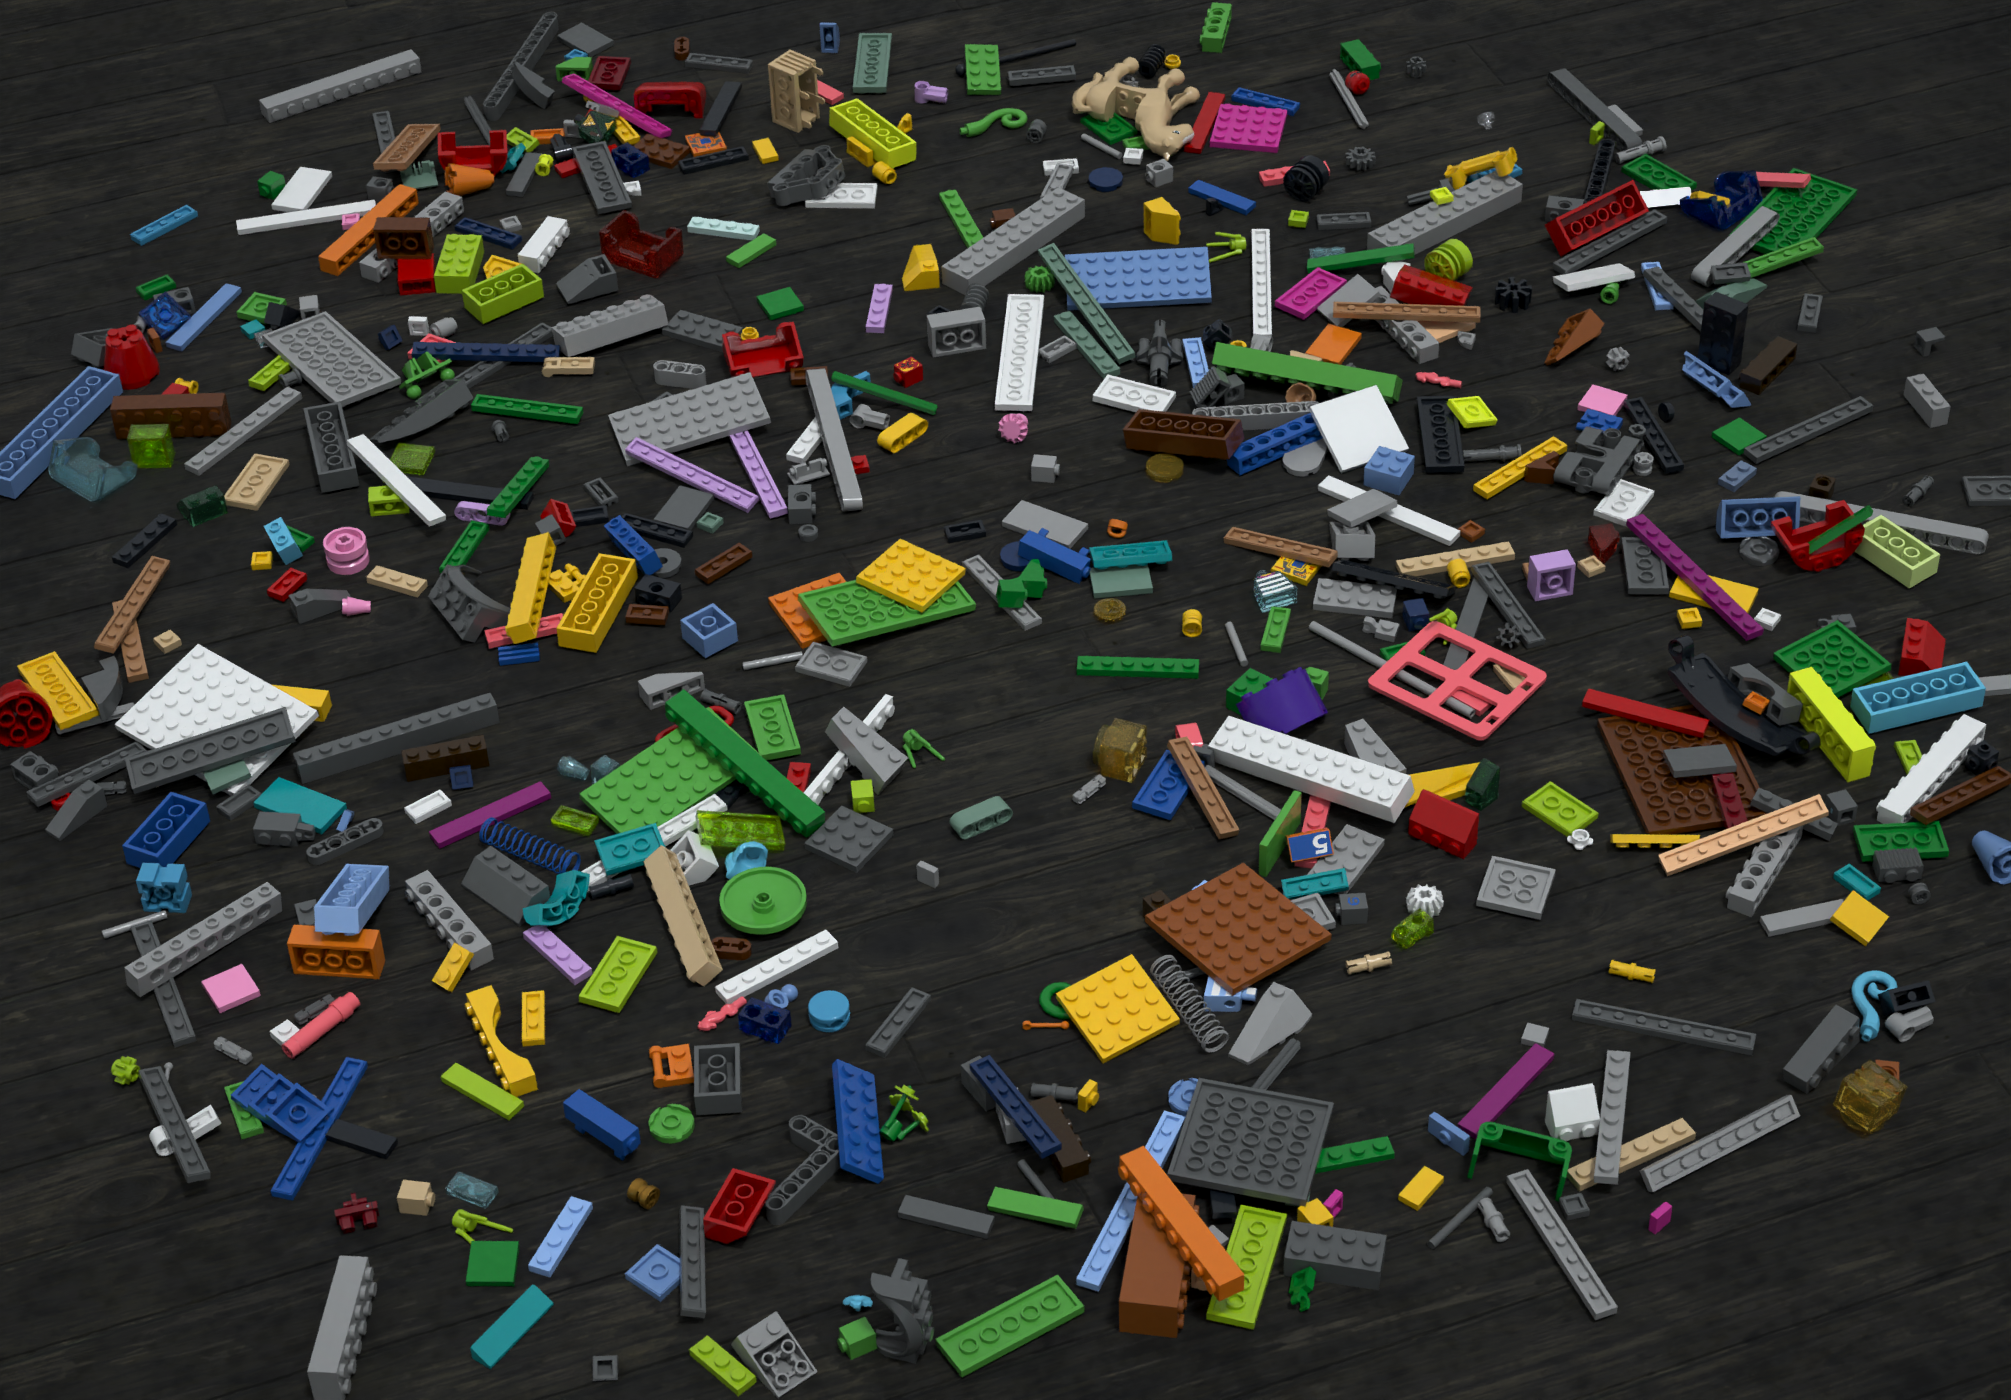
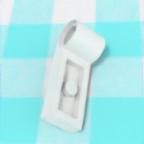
(199, 1125)

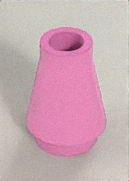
(355, 606)

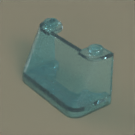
(77, 467)

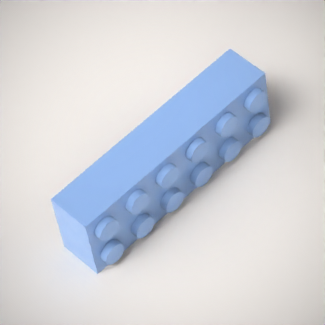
(351, 899)

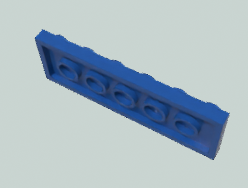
(857, 1121)

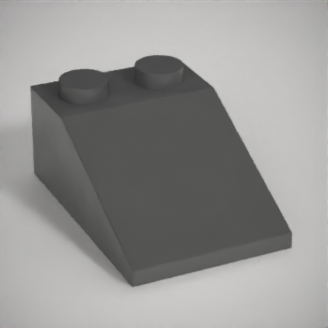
(90, 346)

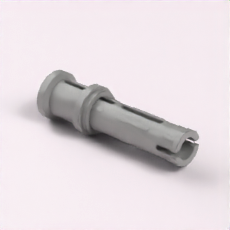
(1648, 148)

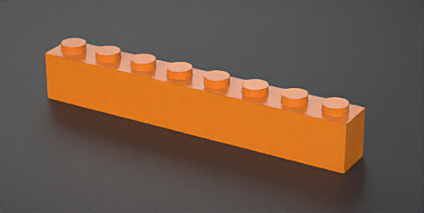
(361, 234)
(1181, 1223)

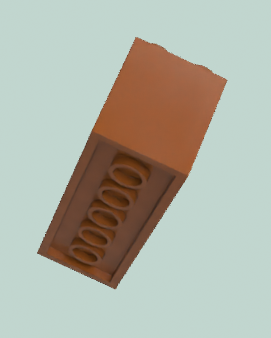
(1153, 1279)

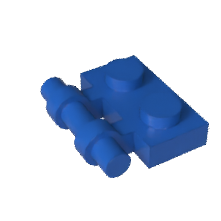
(1599, 420)

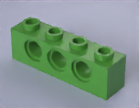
(1216, 27)

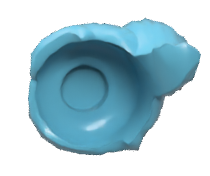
(745, 857)

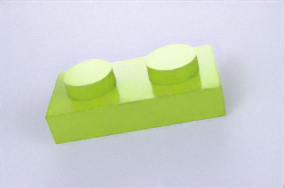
(517, 136)

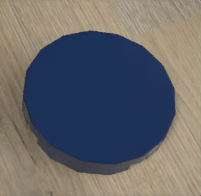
(1105, 179)
(1011, 559)

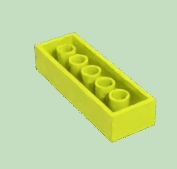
(874, 131)
(1838, 731)

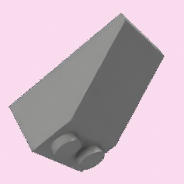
(1353, 542)

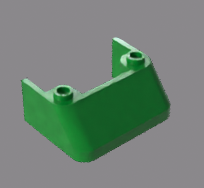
(1525, 1144)

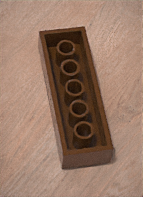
(185, 413)
(1183, 434)

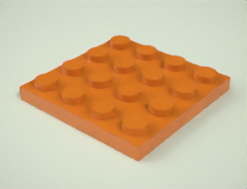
(794, 615)

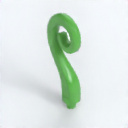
(1006, 114)

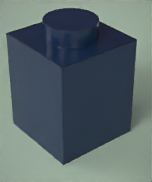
(1415, 614)

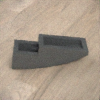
(532, 85)

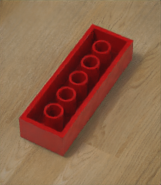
(1596, 217)

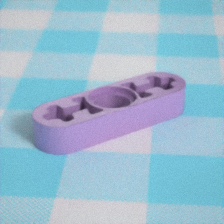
(469, 511)

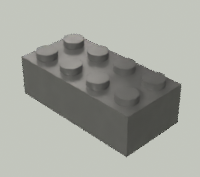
(1336, 1254)

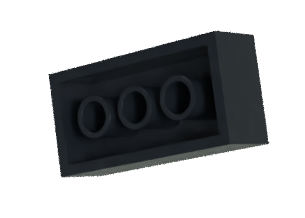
(1722, 332)

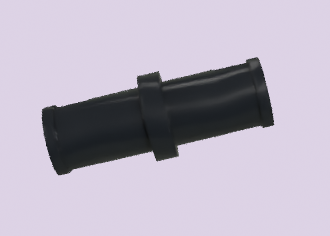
(611, 886)

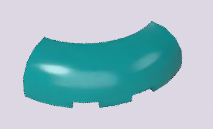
(564, 902)

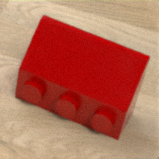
(1921, 648)
(1444, 824)
(736, 1206)

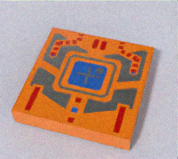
(704, 145)

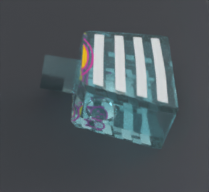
(1273, 590)

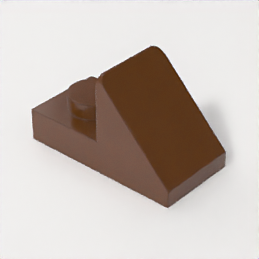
(1542, 469)

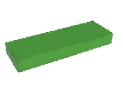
(751, 250)
(1275, 629)
(246, 1122)

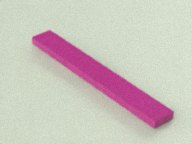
(626, 111)

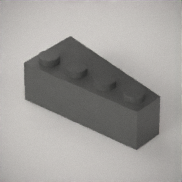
(1823, 1049)

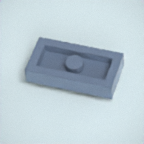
(1737, 476)

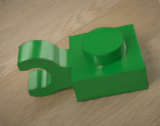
(1301, 1284)

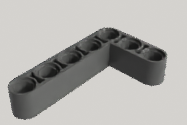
(810, 1175)

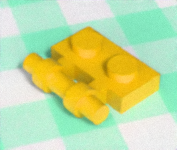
(561, 583)

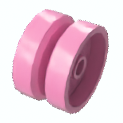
(346, 550)

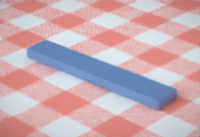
(203, 317)

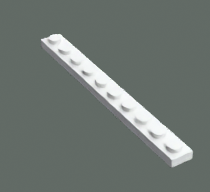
(1261, 282)

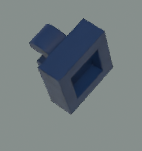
(389, 337)
(461, 777)

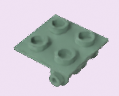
(420, 177)

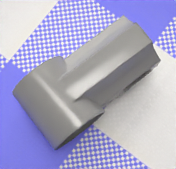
(1262, 342)
(865, 416)
(1906, 1025)

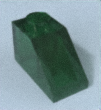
(1483, 785)

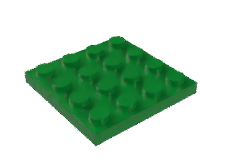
(1837, 656)

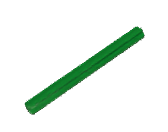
(884, 393)

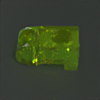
(1413, 929)

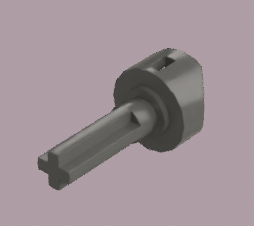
(1425, 196)

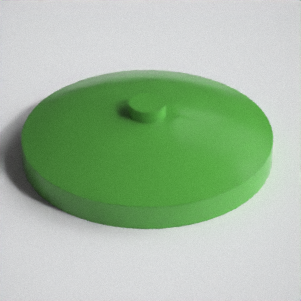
(763, 900)

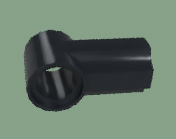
(561, 150)

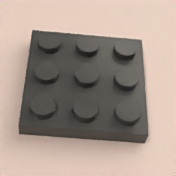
(849, 839)

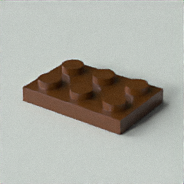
(662, 151)

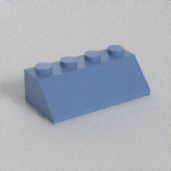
(1754, 516)

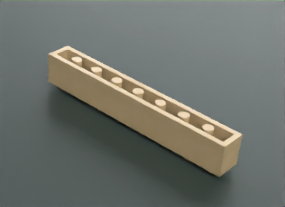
(682, 916)

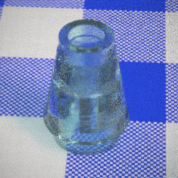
(570, 767)

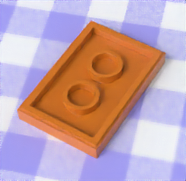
(1334, 344)

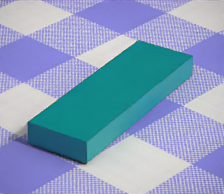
(1321, 883)

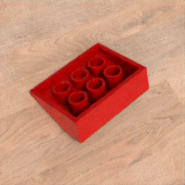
(1425, 288)

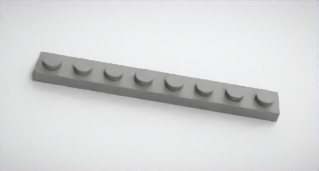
(243, 431)
(1612, 1117)
(1719, 1143)
(1562, 1244)

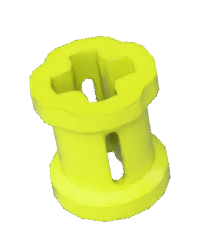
(545, 168)

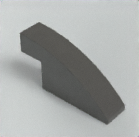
(105, 687)

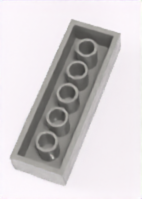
(609, 325)
(342, 1328)

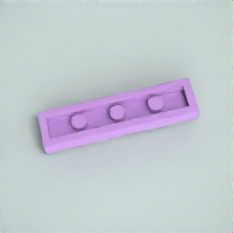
(879, 308)
(558, 953)

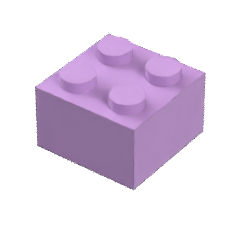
(1551, 575)

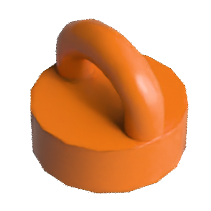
(1118, 525)

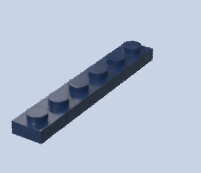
(1015, 1106)

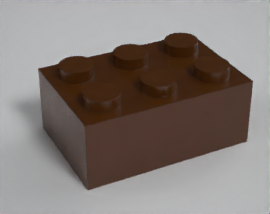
(403, 238)

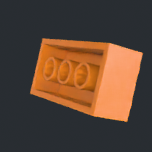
(336, 953)

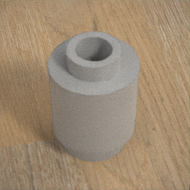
(444, 327)

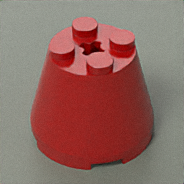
(130, 357)
(23, 715)

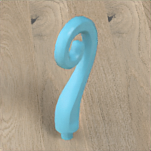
(1871, 1021)

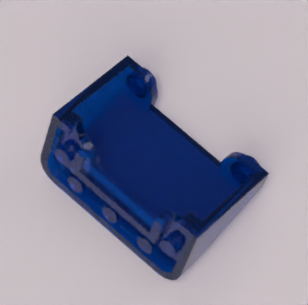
(1739, 187)

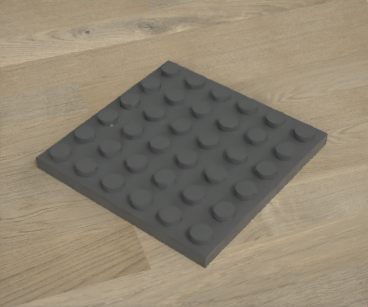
(1251, 1142)

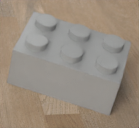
(956, 331)

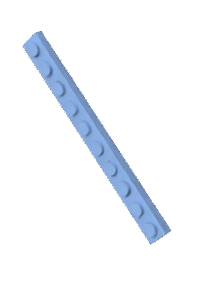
(1121, 1217)

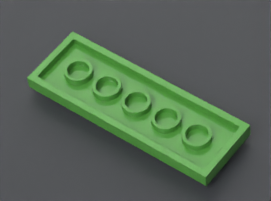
(1009, 1325)

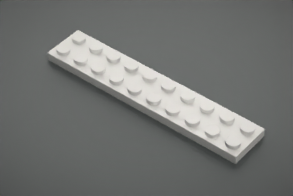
(1019, 352)

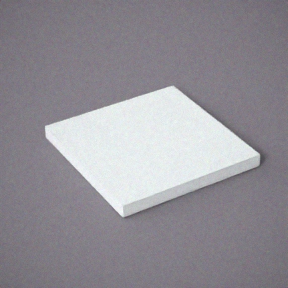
(1356, 427)

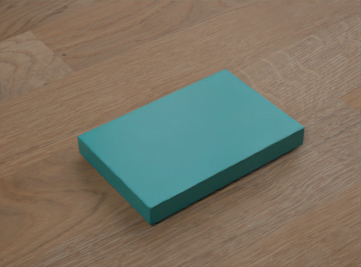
(628, 848)

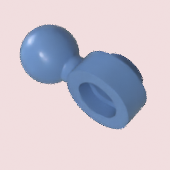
(782, 998)

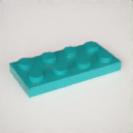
(1129, 554)

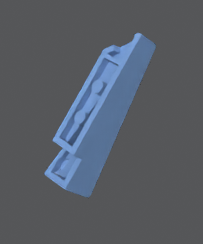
(1714, 381)

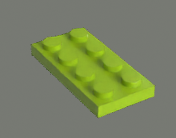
(618, 974)

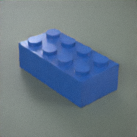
(166, 831)

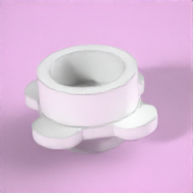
(1580, 839)

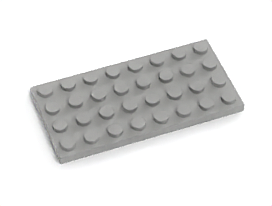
(331, 359)
(692, 416)

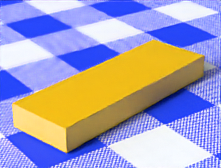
(533, 1018)

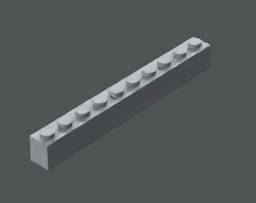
(340, 86)

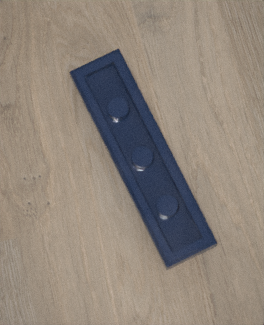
(489, 233)

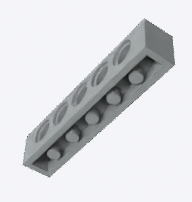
(1409, 333)
(1761, 871)
(447, 917)

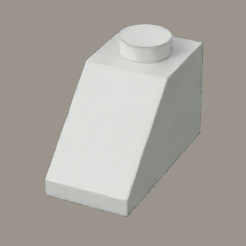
(1390, 273)

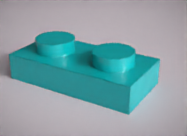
(513, 156)

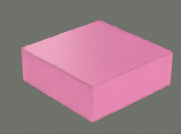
(349, 220)

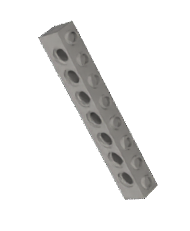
(441, 213)
(203, 939)

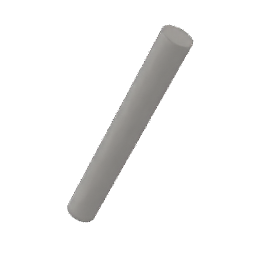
(1101, 146)
(1236, 644)
(772, 660)
(126, 926)

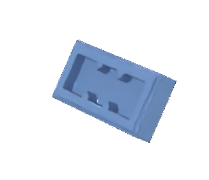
(1448, 1133)

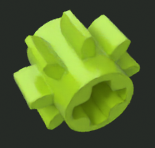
(125, 1070)

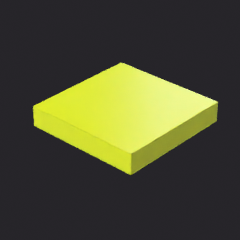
(1472, 412)

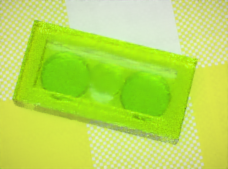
(574, 820)

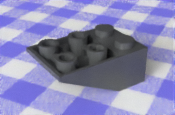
(588, 280)

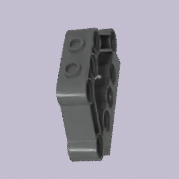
(793, 181)

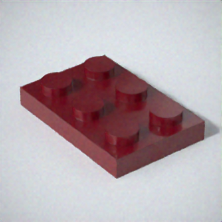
(609, 72)

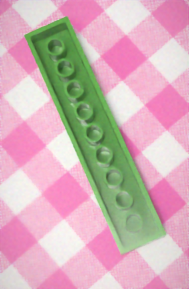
(1302, 370)

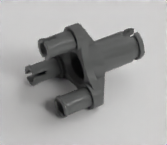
(1159, 353)

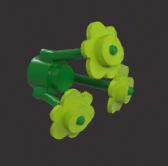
(892, 1127)

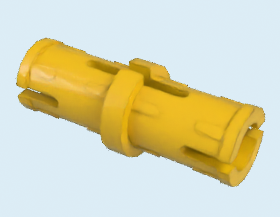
(1632, 971)

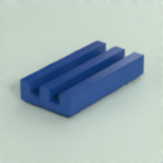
(518, 654)

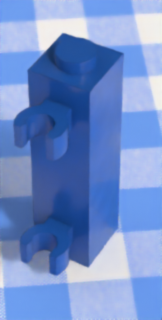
(1055, 556)
(601, 1123)

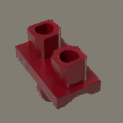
(357, 1210)

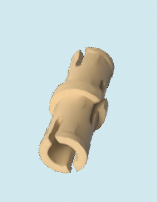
(1368, 963)

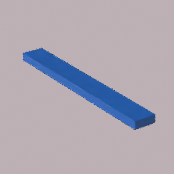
(307, 1151)

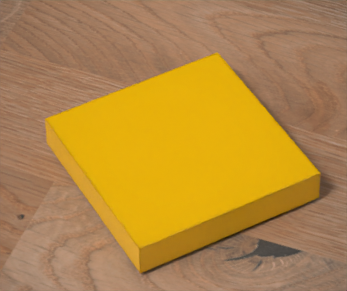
(1859, 918)

